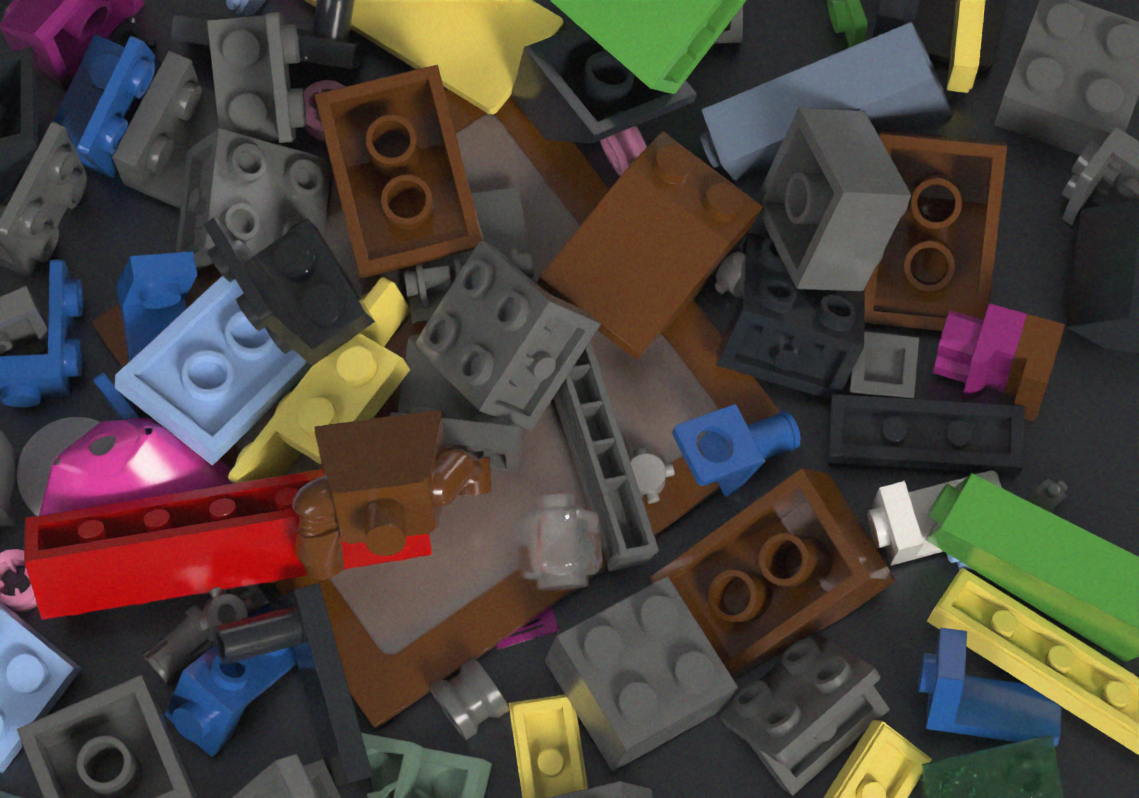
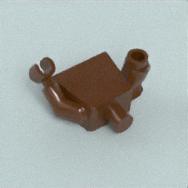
(379, 486)

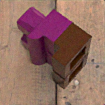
(1002, 352)

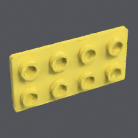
(470, 40)

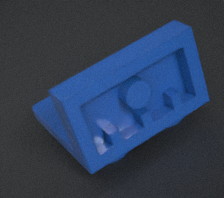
(106, 99)

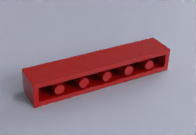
(176, 546)

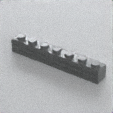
(604, 465)

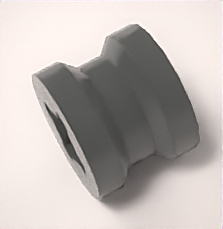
(469, 698)

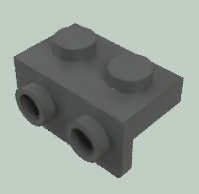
(1104, 174)

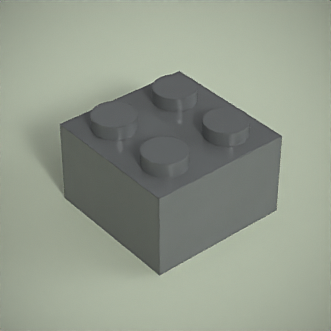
(1073, 76)
(832, 199)
(640, 673)
(107, 748)

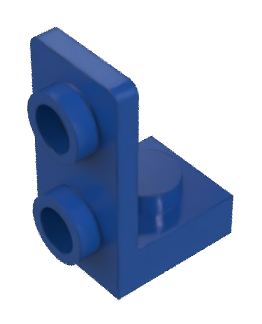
(153, 295)

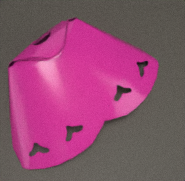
(132, 470)

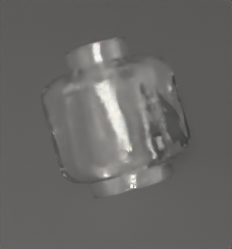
(559, 543)

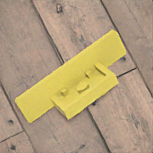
(338, 389)

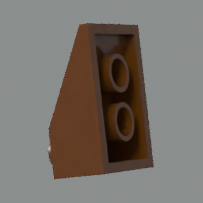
(399, 171)
(946, 238)
(651, 244)
(778, 571)

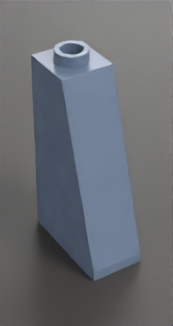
(883, 76)

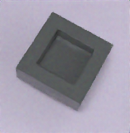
(885, 367)

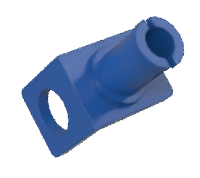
(732, 447)

